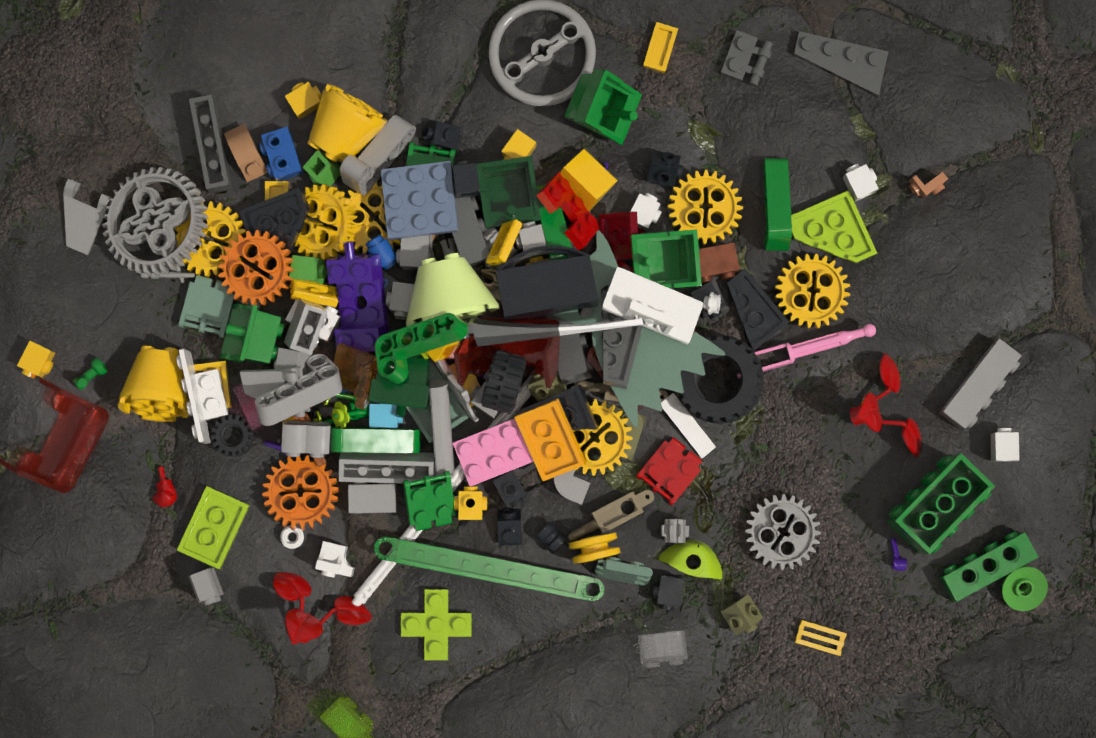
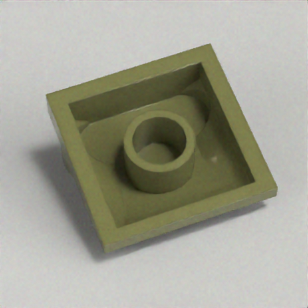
(612, 437)

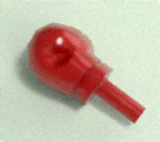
(166, 493)

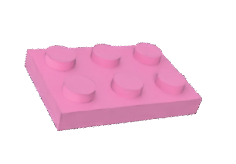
(492, 452)

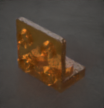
(356, 372)

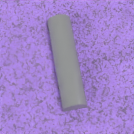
(441, 426)

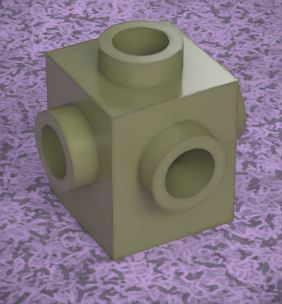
(538, 388)
(742, 615)

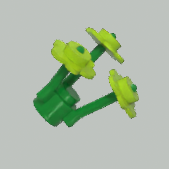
(343, 413)

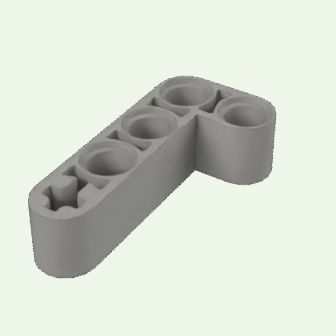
(365, 170)
(294, 397)

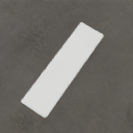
(687, 425)

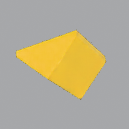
(588, 178)

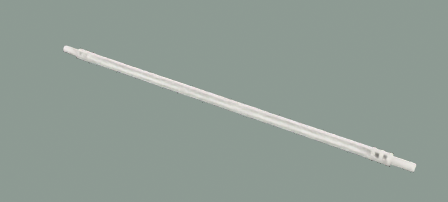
(457, 477)

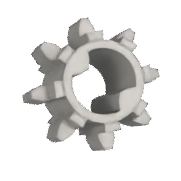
(674, 530)

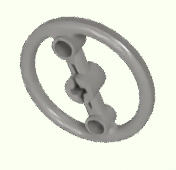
(575, 22)

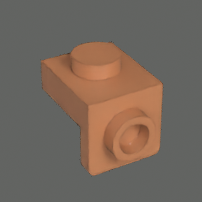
(933, 186)

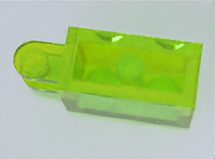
(346, 720)

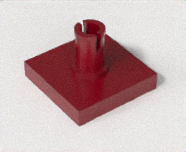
(617, 232)

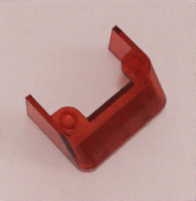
(538, 352)
(68, 443)

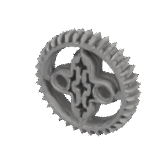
(163, 214)

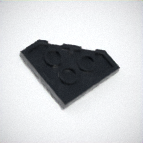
(280, 217)

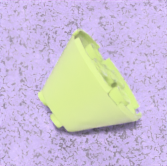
(448, 288)

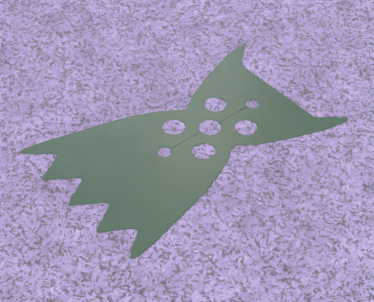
(657, 357)

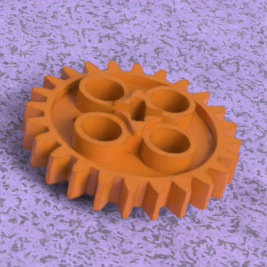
(245, 285)
(301, 513)

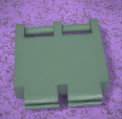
(207, 306)
(630, 573)

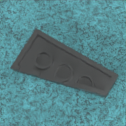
(845, 60)
(618, 351)

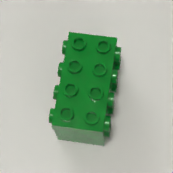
(940, 503)

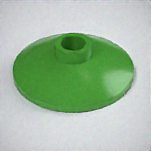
(1032, 593)

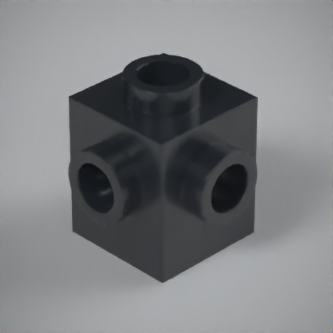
(664, 168)

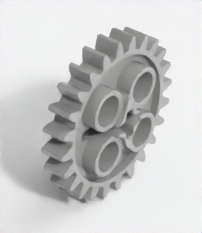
(800, 543)

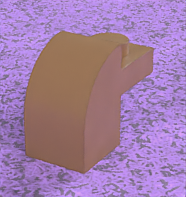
(245, 153)

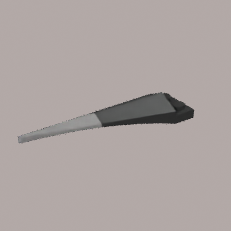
(497, 332)

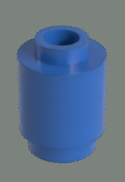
(381, 246)

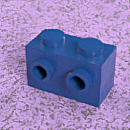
(281, 154)

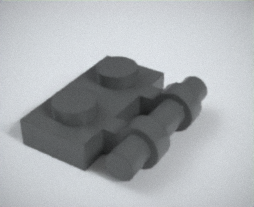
(739, 56)

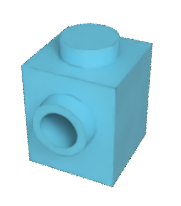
(383, 416)

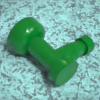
(98, 367)

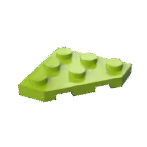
(834, 228)

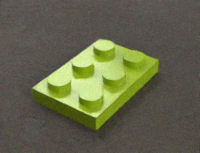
(213, 527)

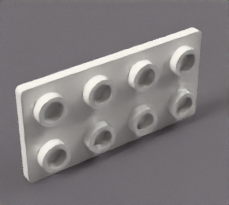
(657, 305)
(205, 395)

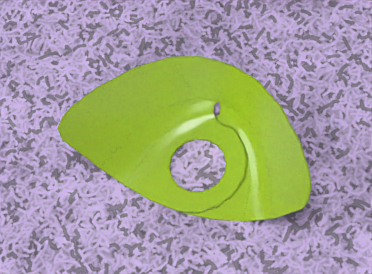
(679, 552)

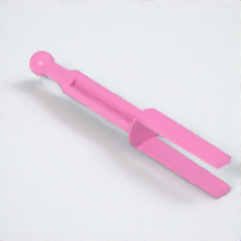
(816, 345)

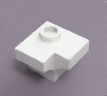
(333, 560)

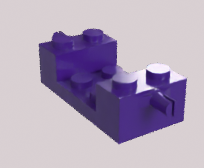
(359, 277)

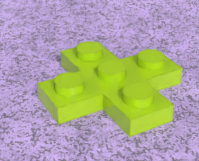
(436, 624)

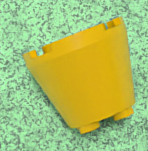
(343, 124)
(155, 386)

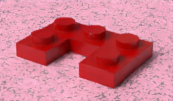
(559, 194)

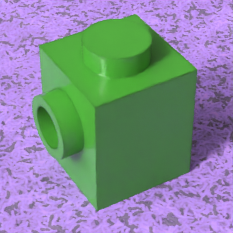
(322, 169)
(308, 269)

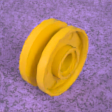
(594, 548)

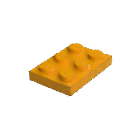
(550, 440)

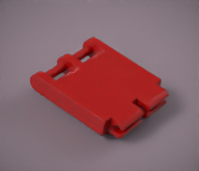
(671, 469)

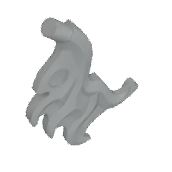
(460, 394)

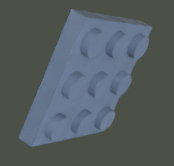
(419, 200)

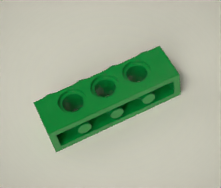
(1022, 554)

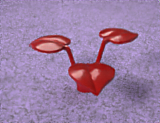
(869, 413)
(303, 626)

